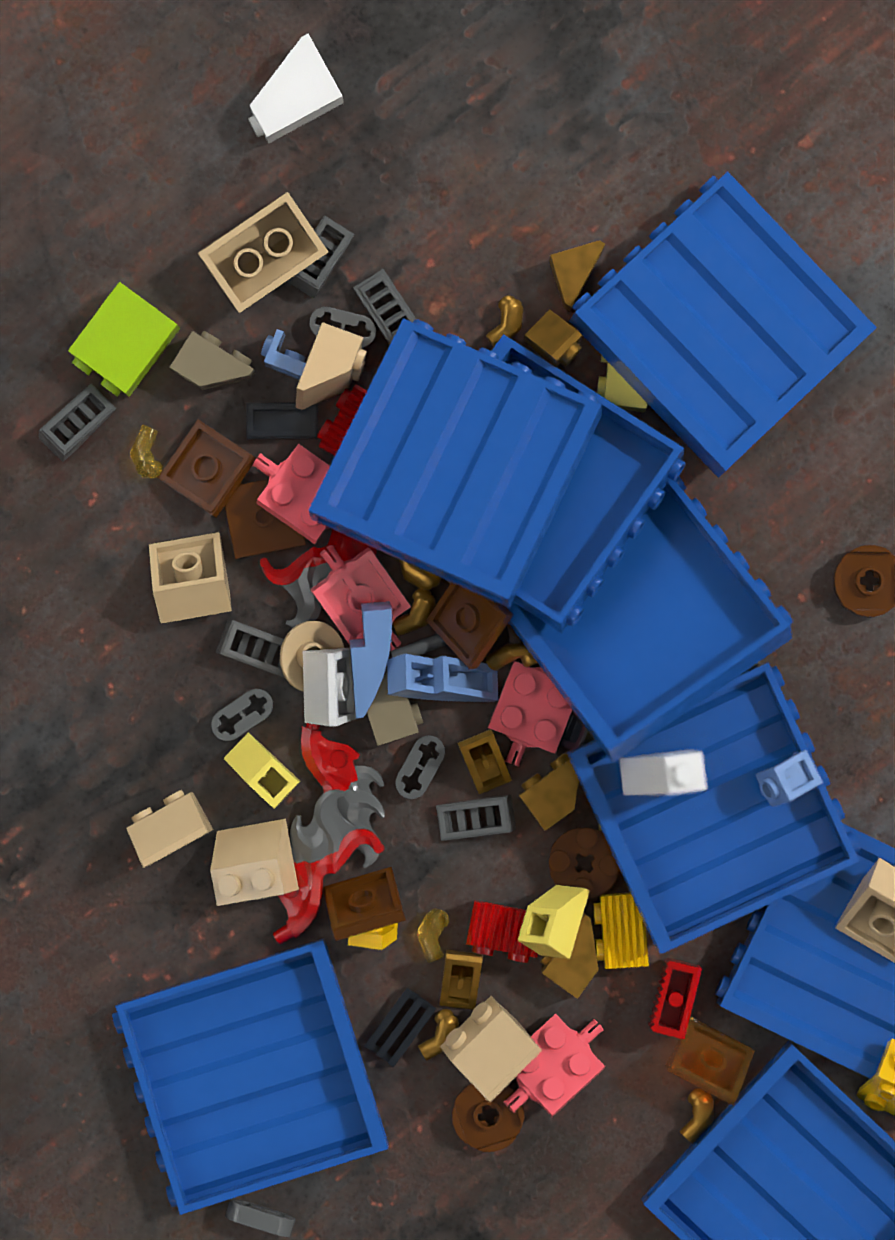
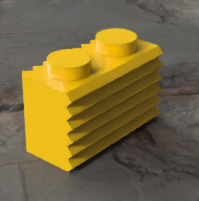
(622, 932)

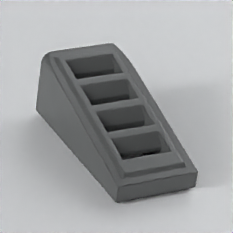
(305, 282)
(369, 283)
(85, 431)
(228, 636)
(506, 812)

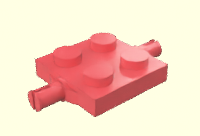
(293, 489)
(356, 583)
(530, 712)
(560, 1068)

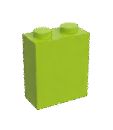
(123, 340)

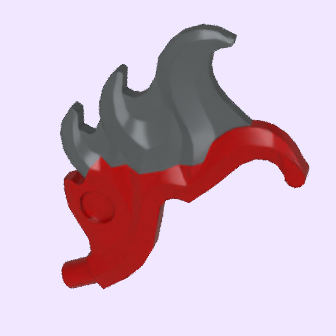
(309, 571)
(335, 769)
(317, 852)

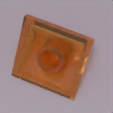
(711, 1061)

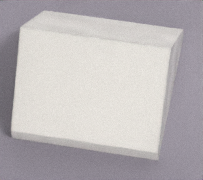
(328, 687)

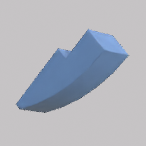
(370, 654)
(440, 679)

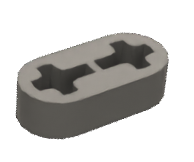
(344, 319)
(237, 707)
(427, 772)
(260, 1217)

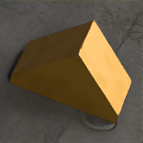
(573, 268)
(485, 761)
(460, 979)

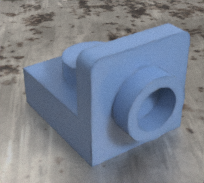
(289, 363)
(788, 779)

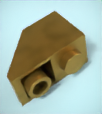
(554, 339)
(552, 795)
(577, 971)

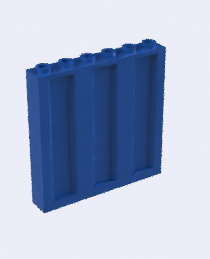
(721, 322)
(456, 461)
(720, 849)
(813, 979)
(250, 1076)
(783, 1165)

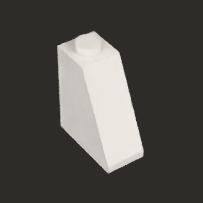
(295, 93)
(663, 773)

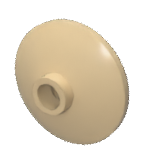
(303, 637)

